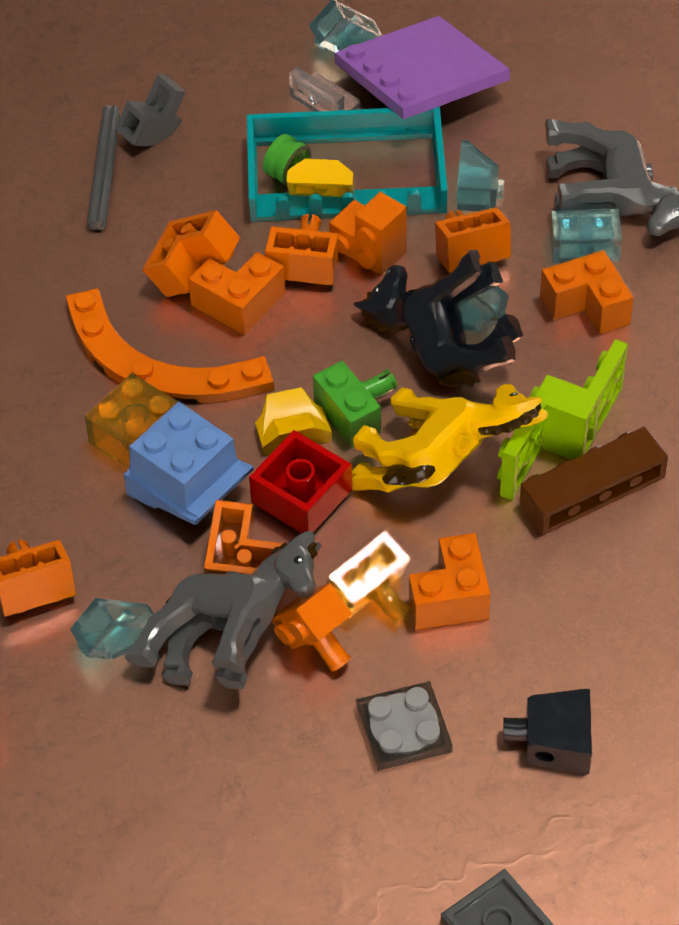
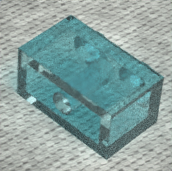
(585, 232)

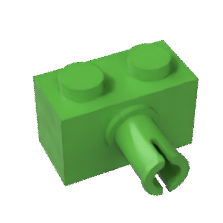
(349, 401)

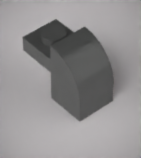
(156, 118)

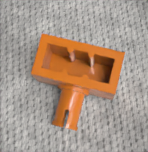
(481, 231)
(305, 251)
(34, 576)
(312, 622)

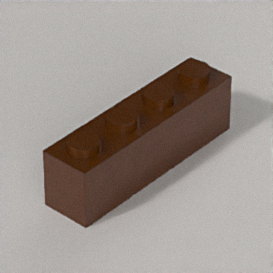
(593, 480)

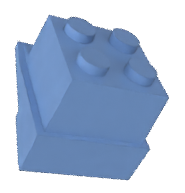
(183, 465)

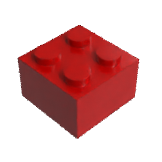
(301, 483)

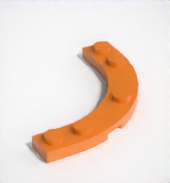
(120, 360)

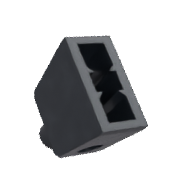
(555, 730)

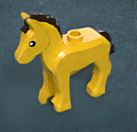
(444, 438)

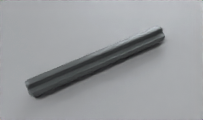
(103, 168)

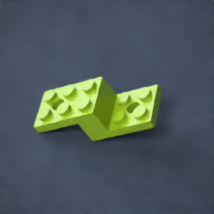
(571, 422)

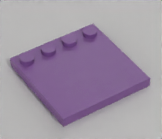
(421, 67)

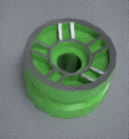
(283, 155)

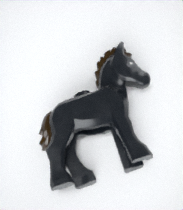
(437, 322)

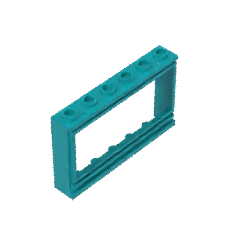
(344, 127)

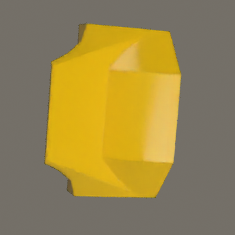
(320, 177)
(289, 412)

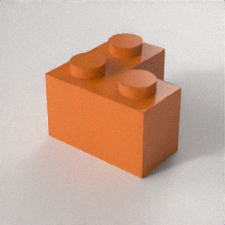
(372, 232)
(187, 246)
(588, 285)
(240, 296)
(232, 542)
(454, 592)

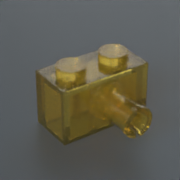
(370, 576)

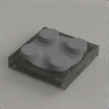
(404, 725)

